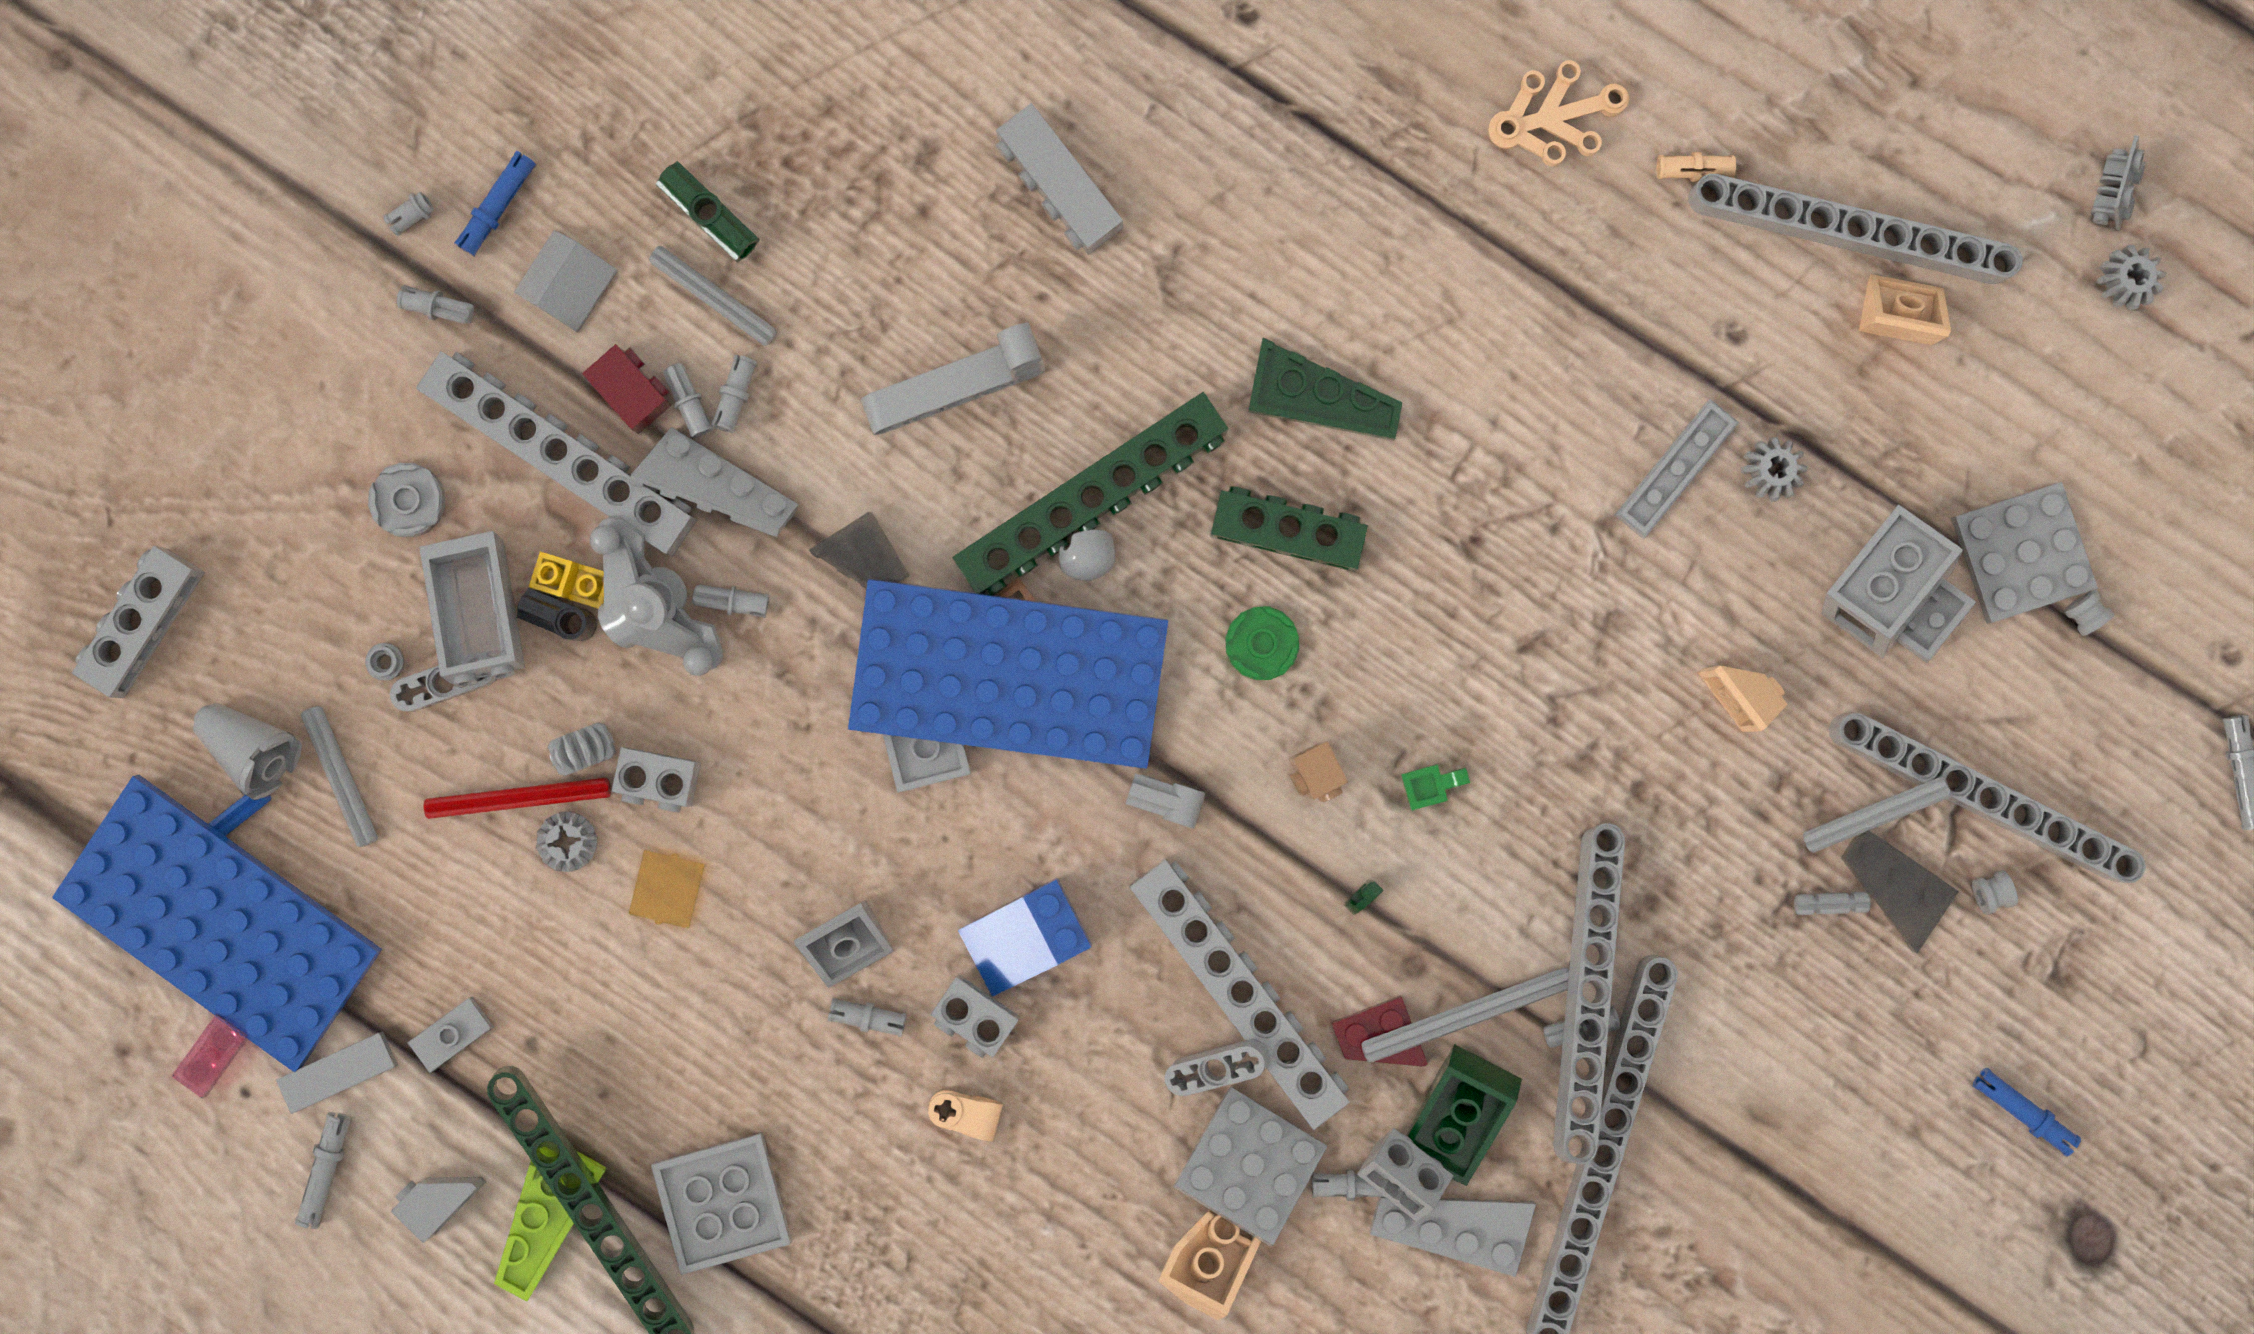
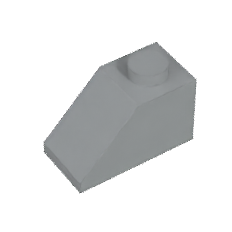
(433, 1203)

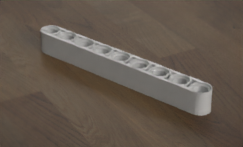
(1872, 226)
(2003, 803)
(1577, 1007)

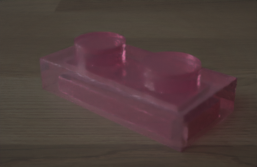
(210, 1056)

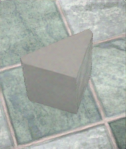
(566, 280)
(845, 944)

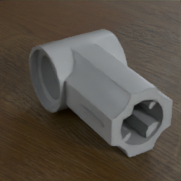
(1173, 801)

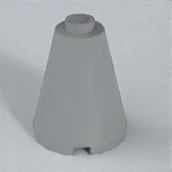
(247, 748)

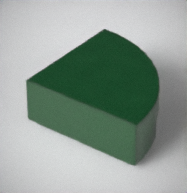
(1363, 896)

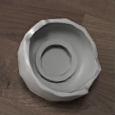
(1088, 556)

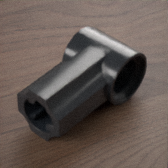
(555, 615)

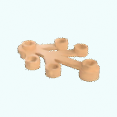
(1552, 117)

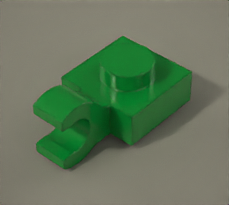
(1428, 786)

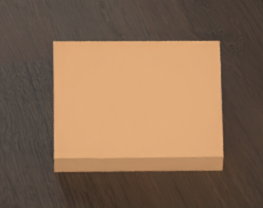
(1905, 310)

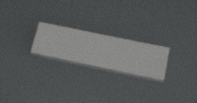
(1676, 468)

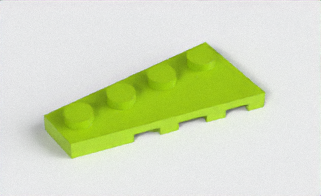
(537, 1228)

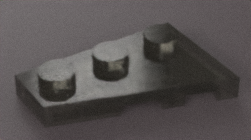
(1900, 886)

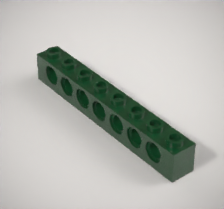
(1195, 414)

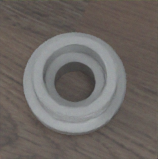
(374, 657)

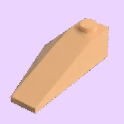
(1209, 1265)

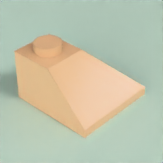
(1746, 696)

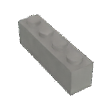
(1059, 179)

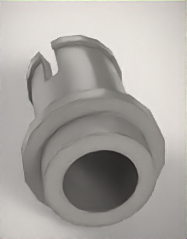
(409, 212)

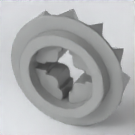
(580, 852)

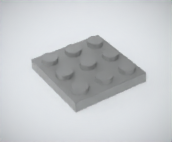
(2024, 553)
(1250, 1166)
(721, 1203)

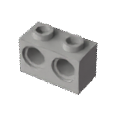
(657, 770)
(980, 1008)
(1402, 1180)

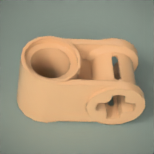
(973, 1116)

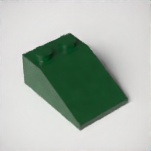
(1464, 1112)

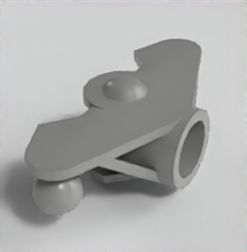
(647, 603)

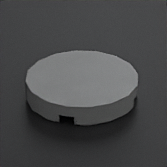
(406, 500)

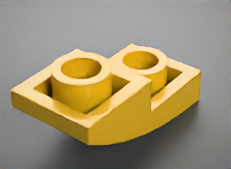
(568, 580)

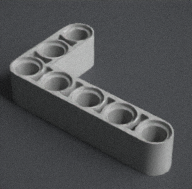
(957, 382)

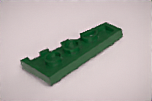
(1308, 393)

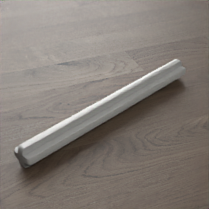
(1465, 1015)

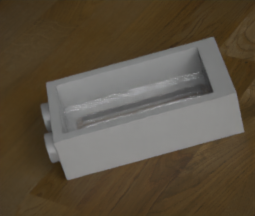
(472, 608)

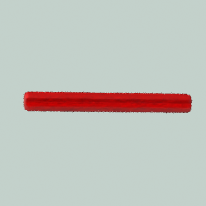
(517, 798)

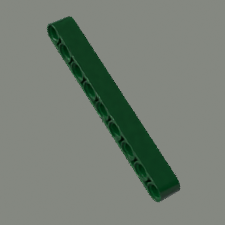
(588, 1192)

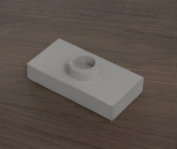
(450, 1034)

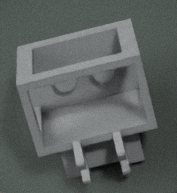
(1901, 589)

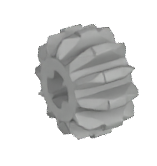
(2135, 265)
(1784, 479)
(581, 749)

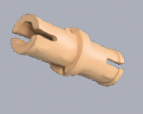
(1695, 166)

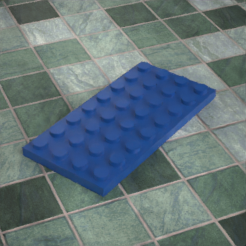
(1007, 673)
(216, 923)

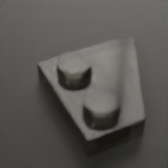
(862, 552)

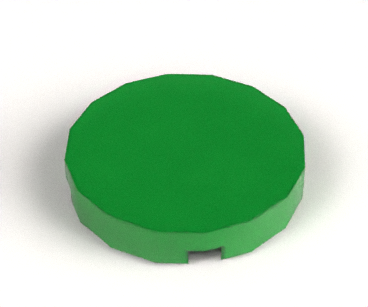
(1262, 643)

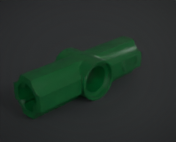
(691, 196)

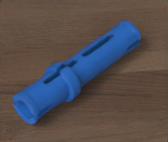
(491, 209)
(2040, 1122)

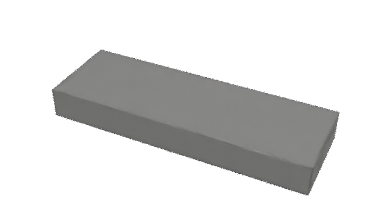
(336, 1072)

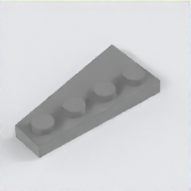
(698, 475)
(1466, 1230)

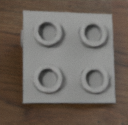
(2119, 172)

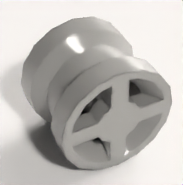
(2089, 612)
(1995, 892)

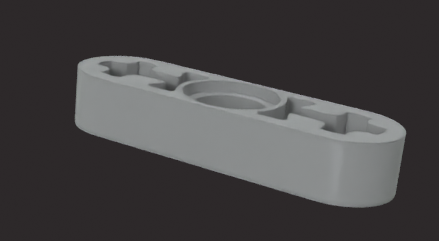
(422, 700)
(1228, 1056)

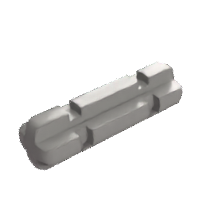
(1832, 903)

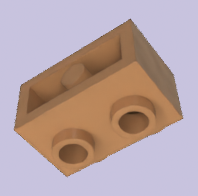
(1317, 773)

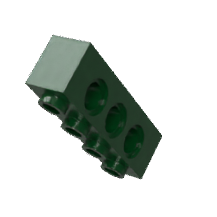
(1347, 528)

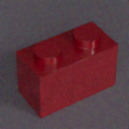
(627, 388)

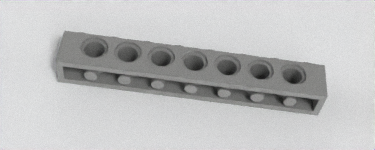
(443, 385)
(1314, 1105)

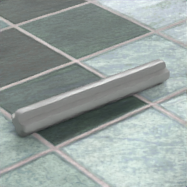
(712, 295)
(339, 776)
(1877, 814)

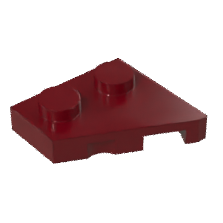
(1374, 1022)

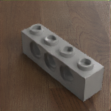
(157, 614)

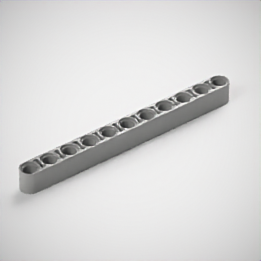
(1615, 1137)

